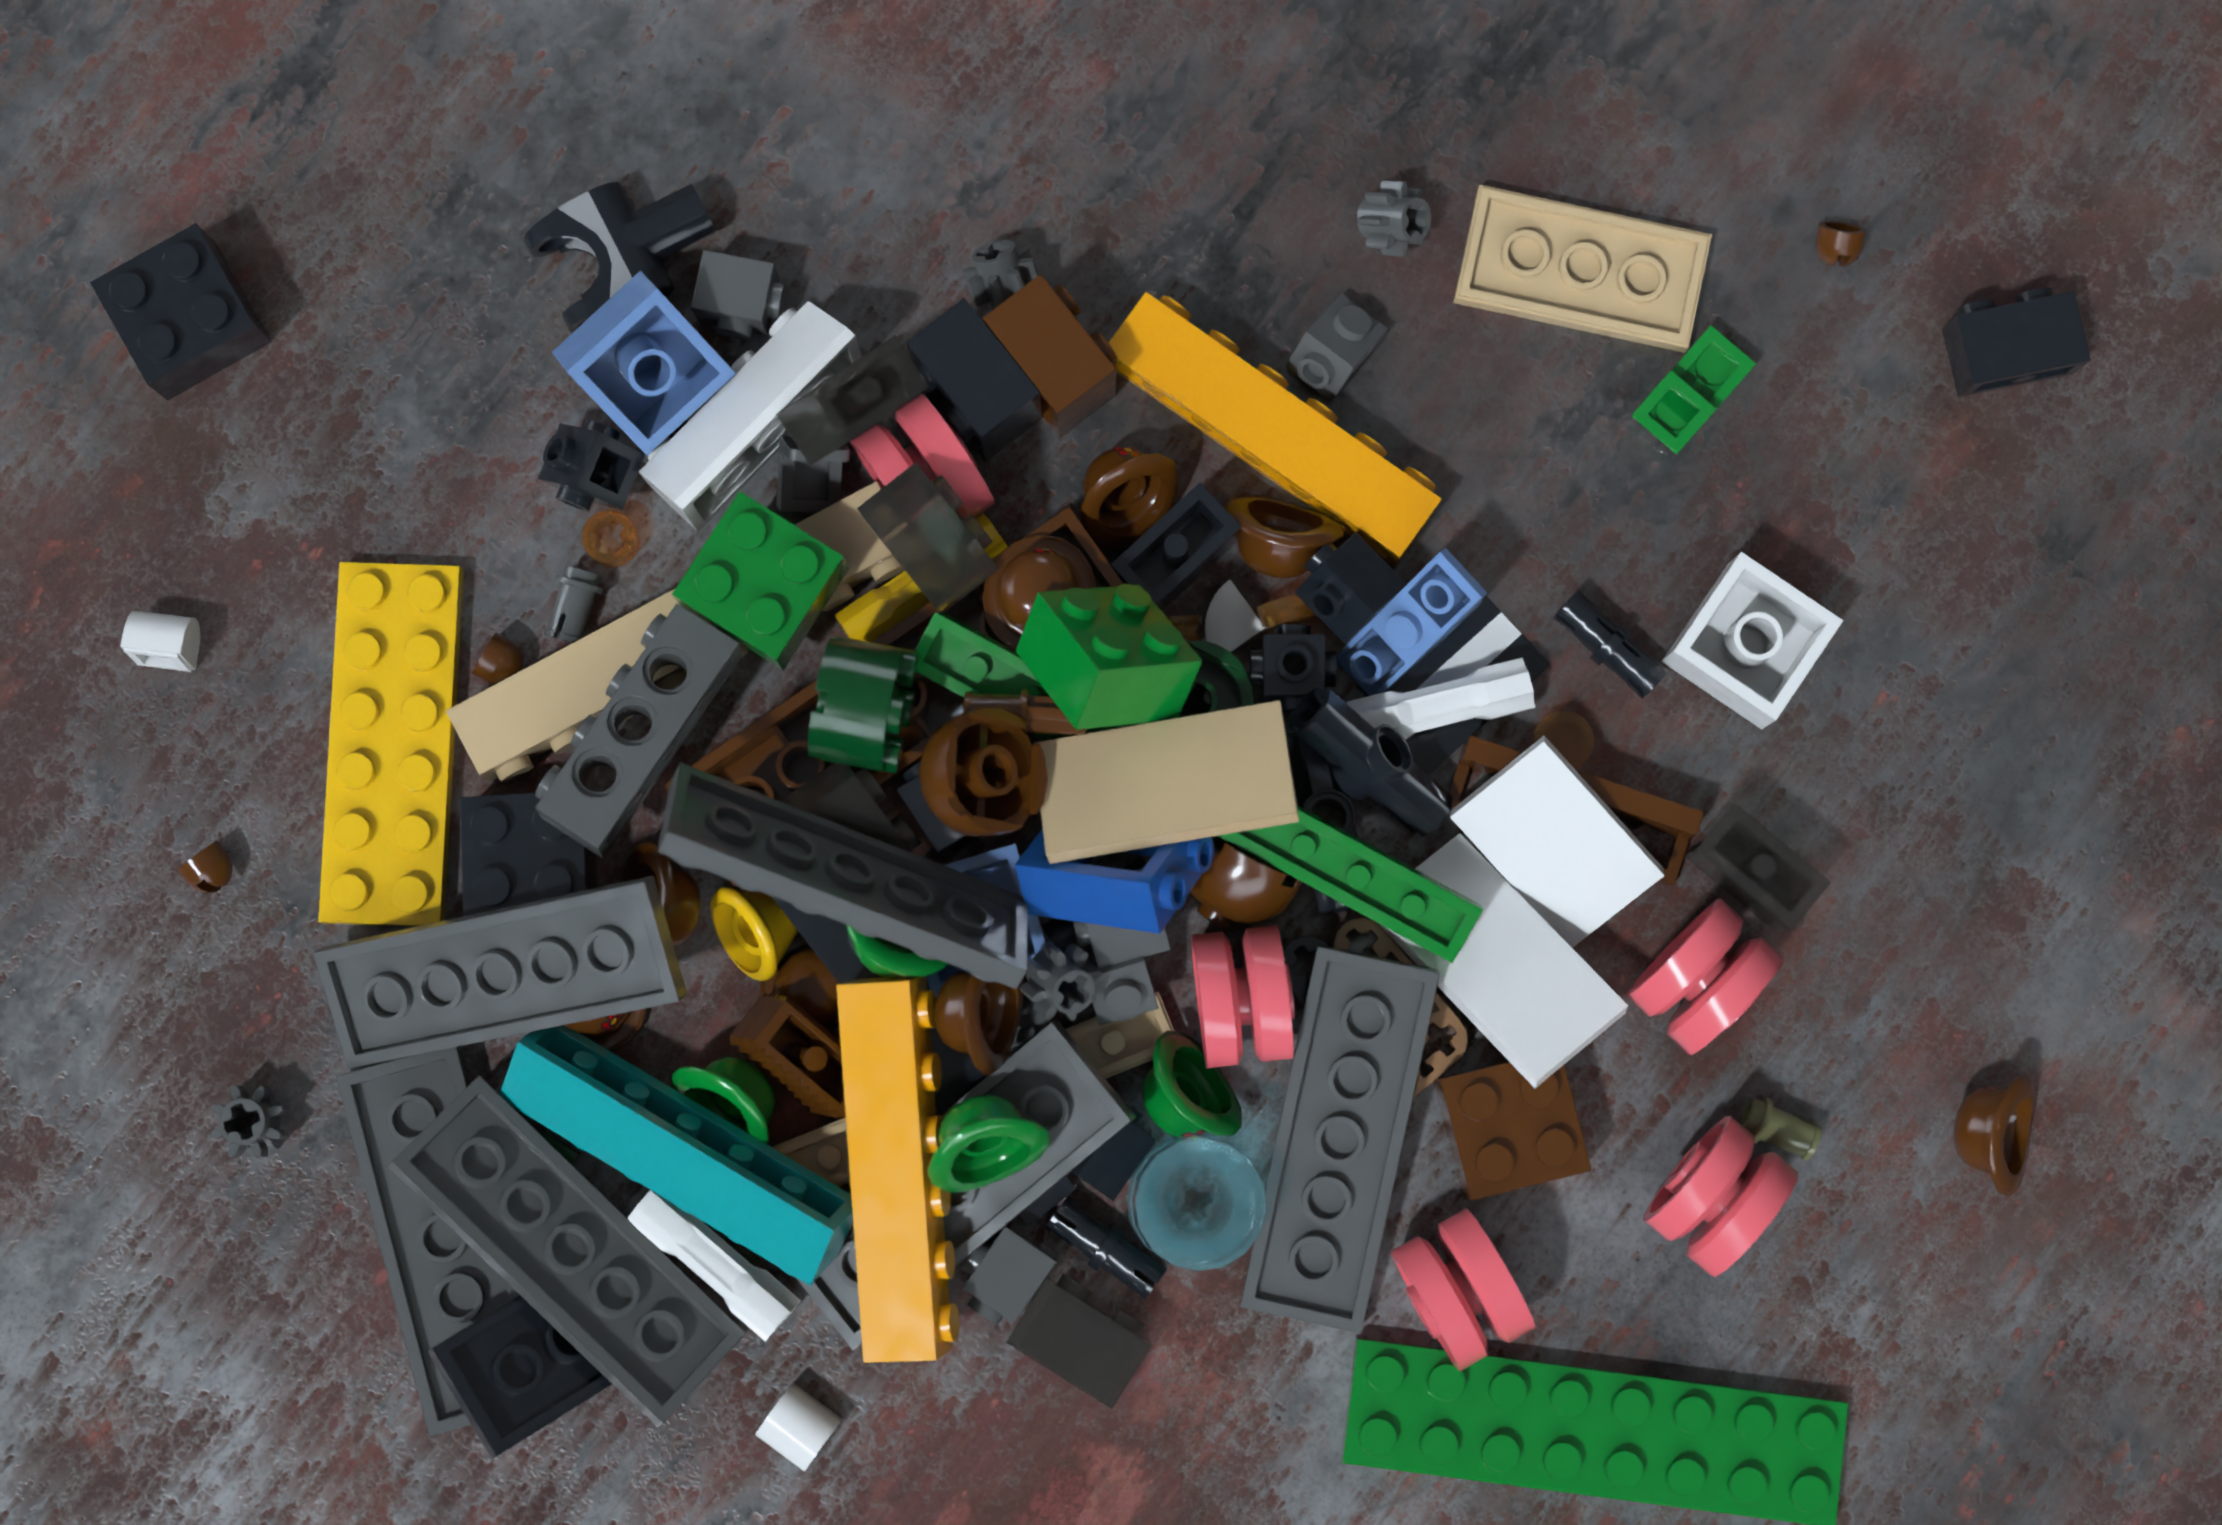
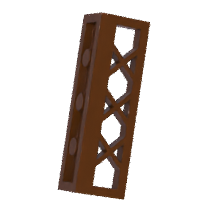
(1625, 802)

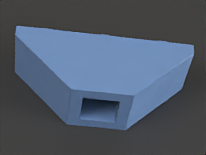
(1411, 624)

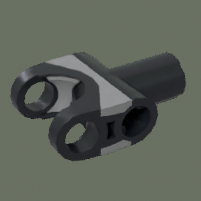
(620, 239)

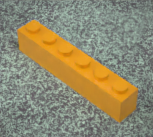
(1271, 427)
(891, 1141)

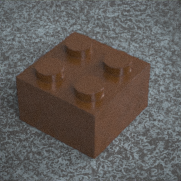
(1056, 352)
(1508, 1131)

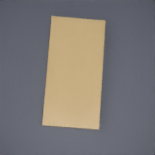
(1582, 268)
(1167, 782)

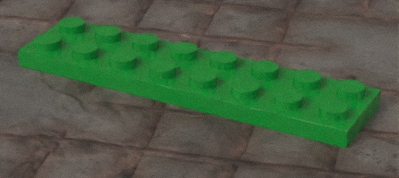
(1596, 1433)

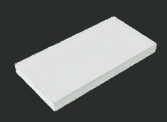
(1515, 971)

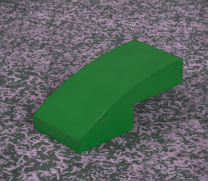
(1693, 389)

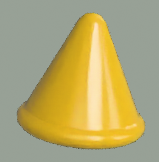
(751, 930)

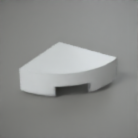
(1230, 619)

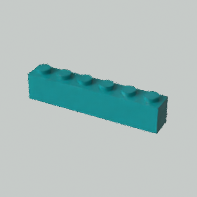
(679, 1150)

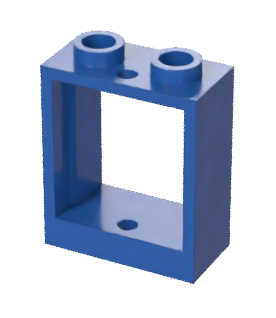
(1113, 895)

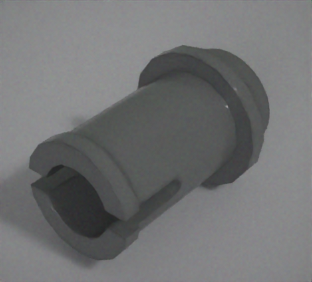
(573, 604)

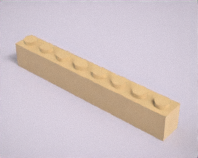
(552, 697)

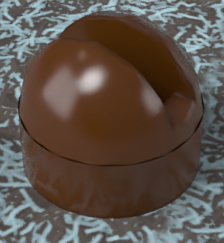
(1840, 242)
(498, 660)
(208, 869)

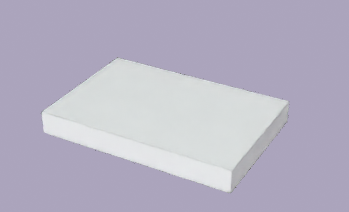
(1557, 842)

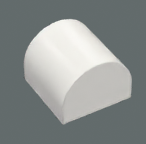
(161, 640)
(798, 1427)

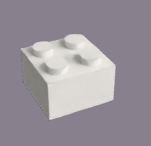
(1752, 641)

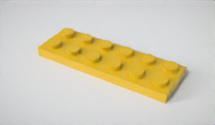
(391, 744)

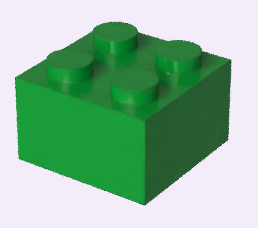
(761, 580)
(1108, 656)

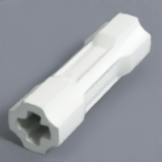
(1482, 694)
(747, 1289)

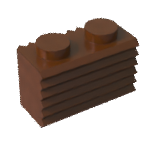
(794, 1051)

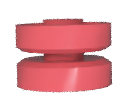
(932, 446)
(1713, 985)
(1244, 996)
(1721, 1196)
(1457, 1292)

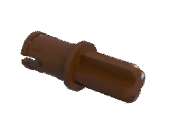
(1036, 711)

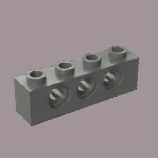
(600, 817)

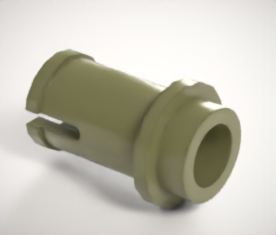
(1781, 1128)

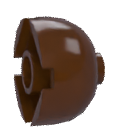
(983, 773)
(1242, 887)

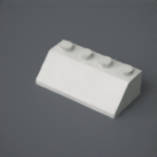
(739, 425)

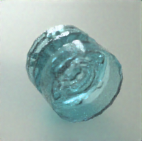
(1227, 1219)

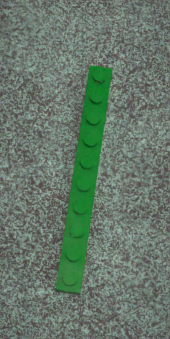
(1304, 849)

